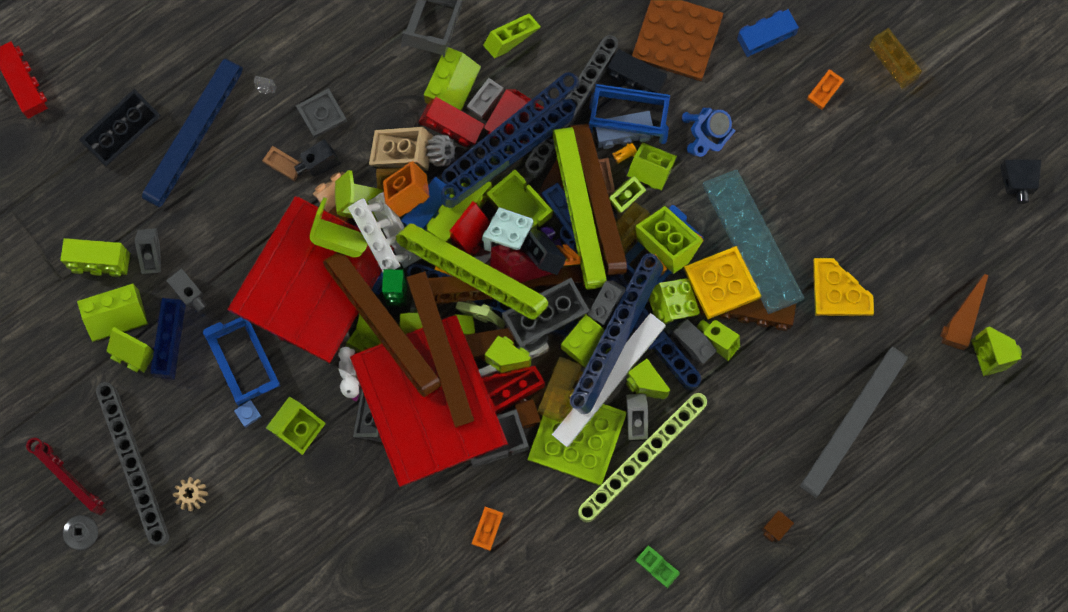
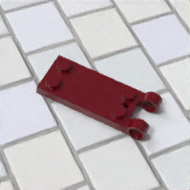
(55, 464)

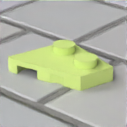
(481, 313)

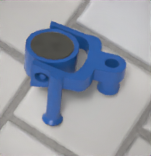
(713, 124)

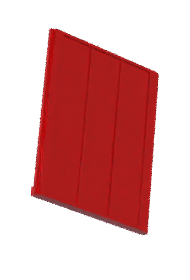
(294, 292)
(420, 429)

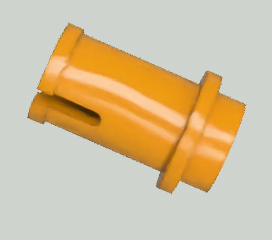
(624, 153)

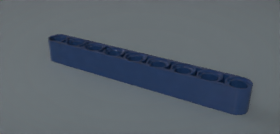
(516, 121)
(192, 133)
(505, 160)
(618, 342)

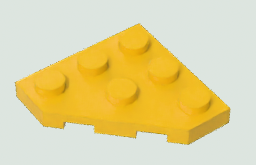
(838, 291)

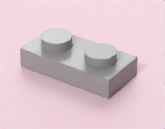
(485, 98)

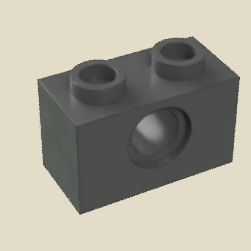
(607, 302)

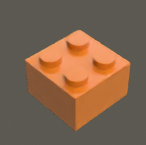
(406, 189)

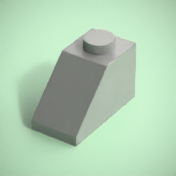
(637, 416)

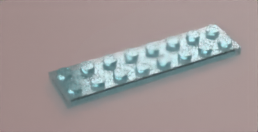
(754, 241)

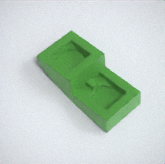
(657, 566)

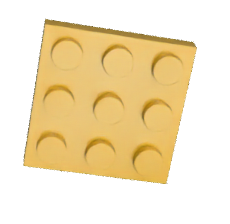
(722, 282)

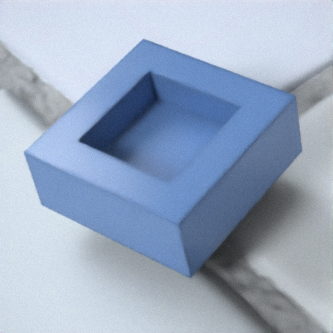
(248, 413)

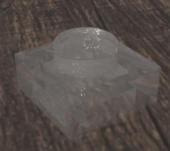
(264, 85)

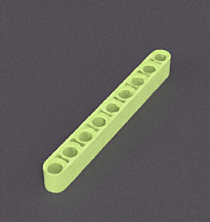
(637, 465)

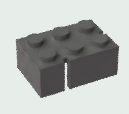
(515, 438)

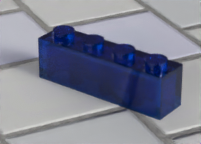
(168, 338)

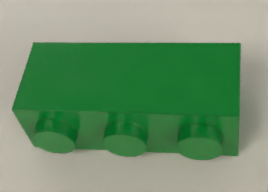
(394, 288)

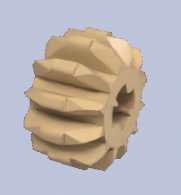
(197, 494)

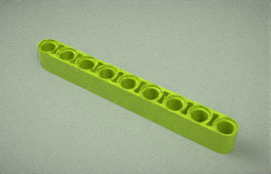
(579, 208)
(472, 271)

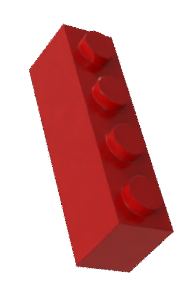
(20, 81)

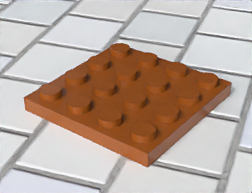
(678, 37)

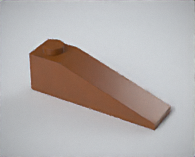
(960, 327)

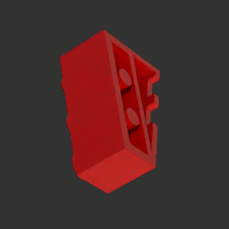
(451, 122)
(512, 386)

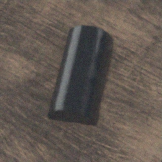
(119, 127)

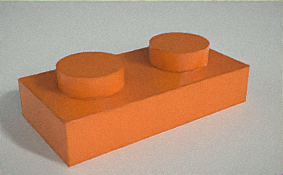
(825, 89)
(487, 528)

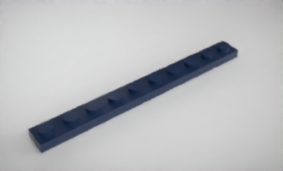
(557, 201)

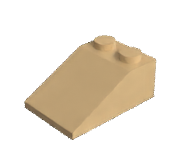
(399, 147)

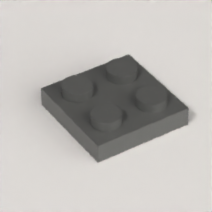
(321, 113)

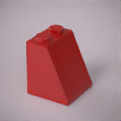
(508, 105)

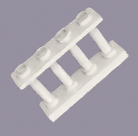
(371, 230)

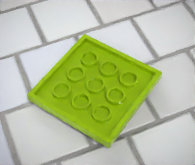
(588, 453)

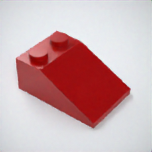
(469, 229)

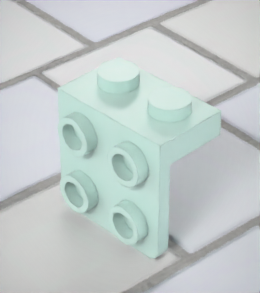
(507, 230)

